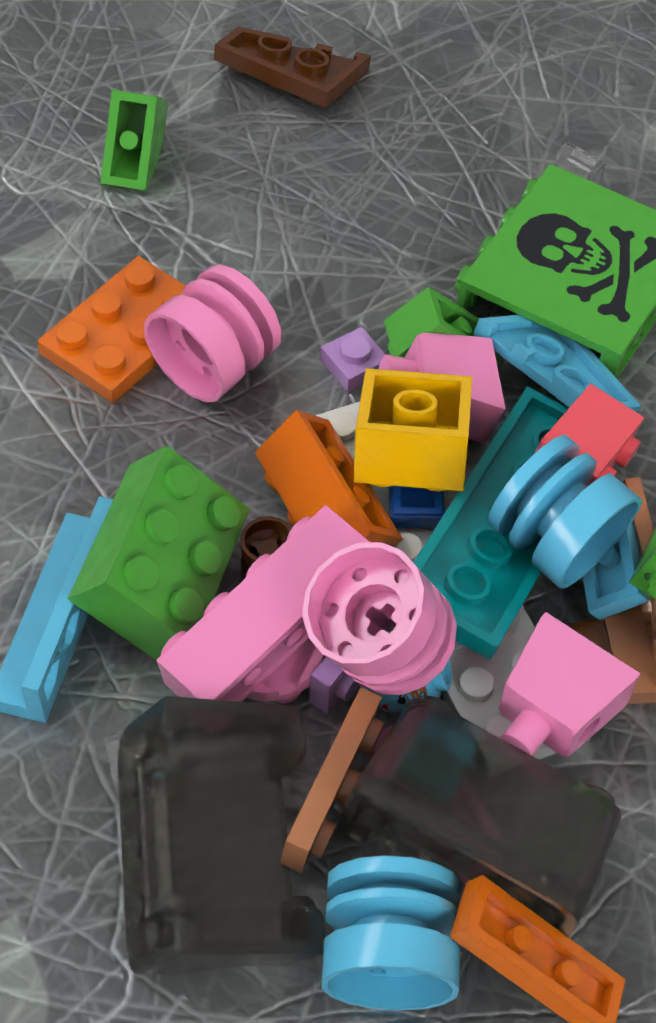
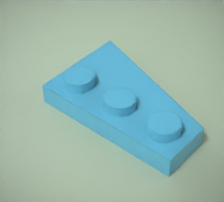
(551, 359)

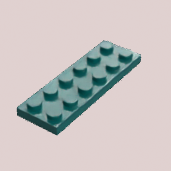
(466, 556)

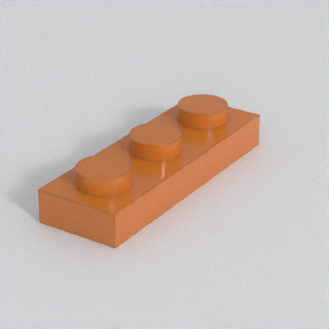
(535, 955)

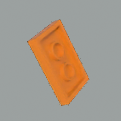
(105, 335)

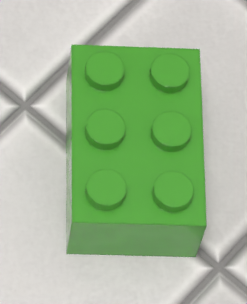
(159, 551)

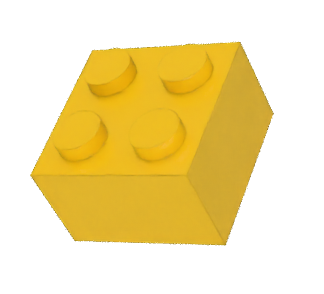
(413, 430)

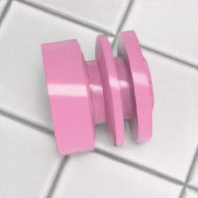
(213, 333)
(356, 603)

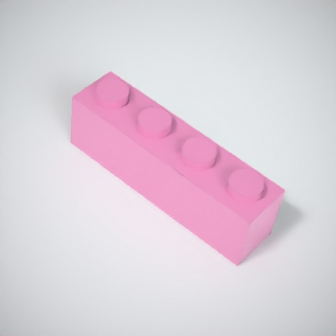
(257, 622)

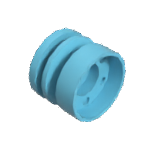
(553, 502)
(391, 934)

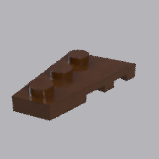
(300, 71)

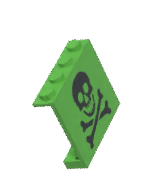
(572, 264)

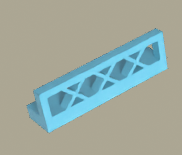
(50, 623)

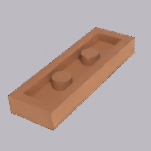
(334, 782)

